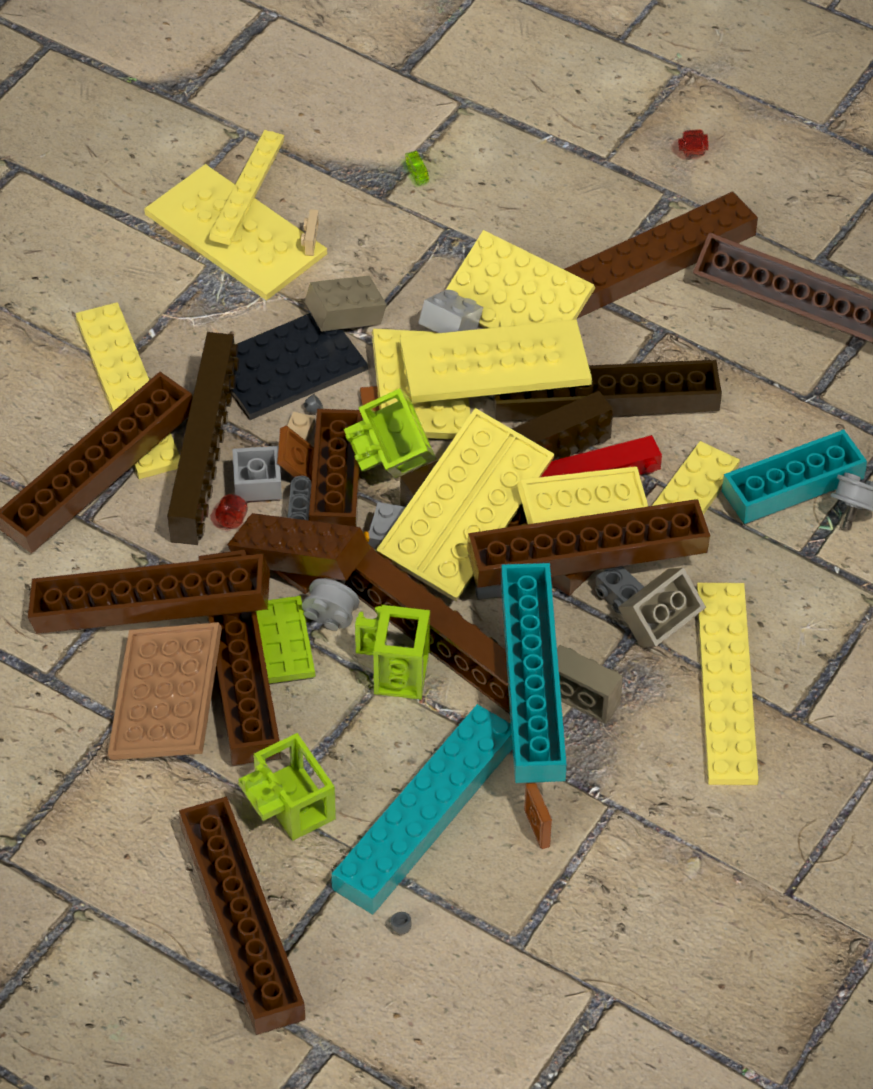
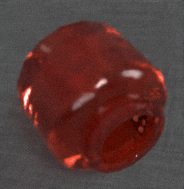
(693, 143)
(231, 511)

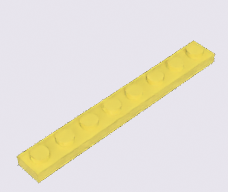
(246, 187)

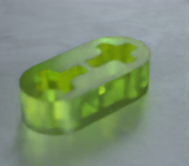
(417, 167)

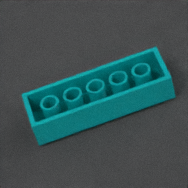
(792, 476)

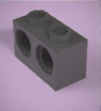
(616, 586)

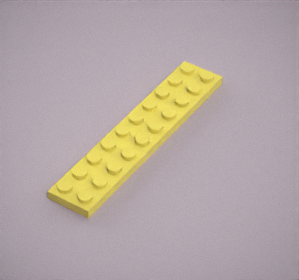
(122, 375)
(727, 685)

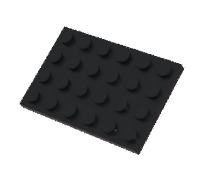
(292, 364)

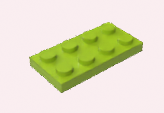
(285, 640)

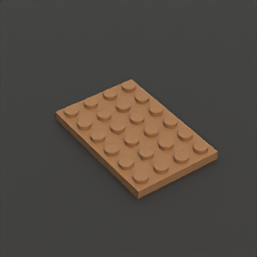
(165, 691)

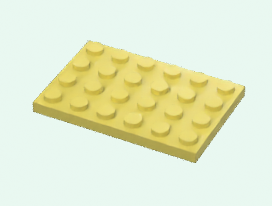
(517, 285)
(438, 418)

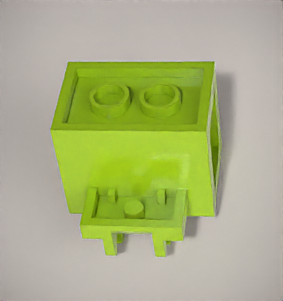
(390, 436)
(396, 668)
(290, 791)

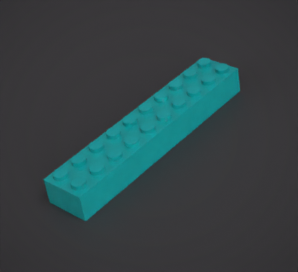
(533, 673)
(423, 810)

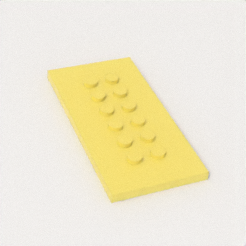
(265, 248)
(495, 361)
(463, 494)

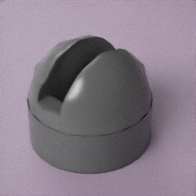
(312, 403)
(401, 922)

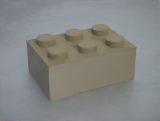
(345, 303)
(662, 607)
(588, 685)

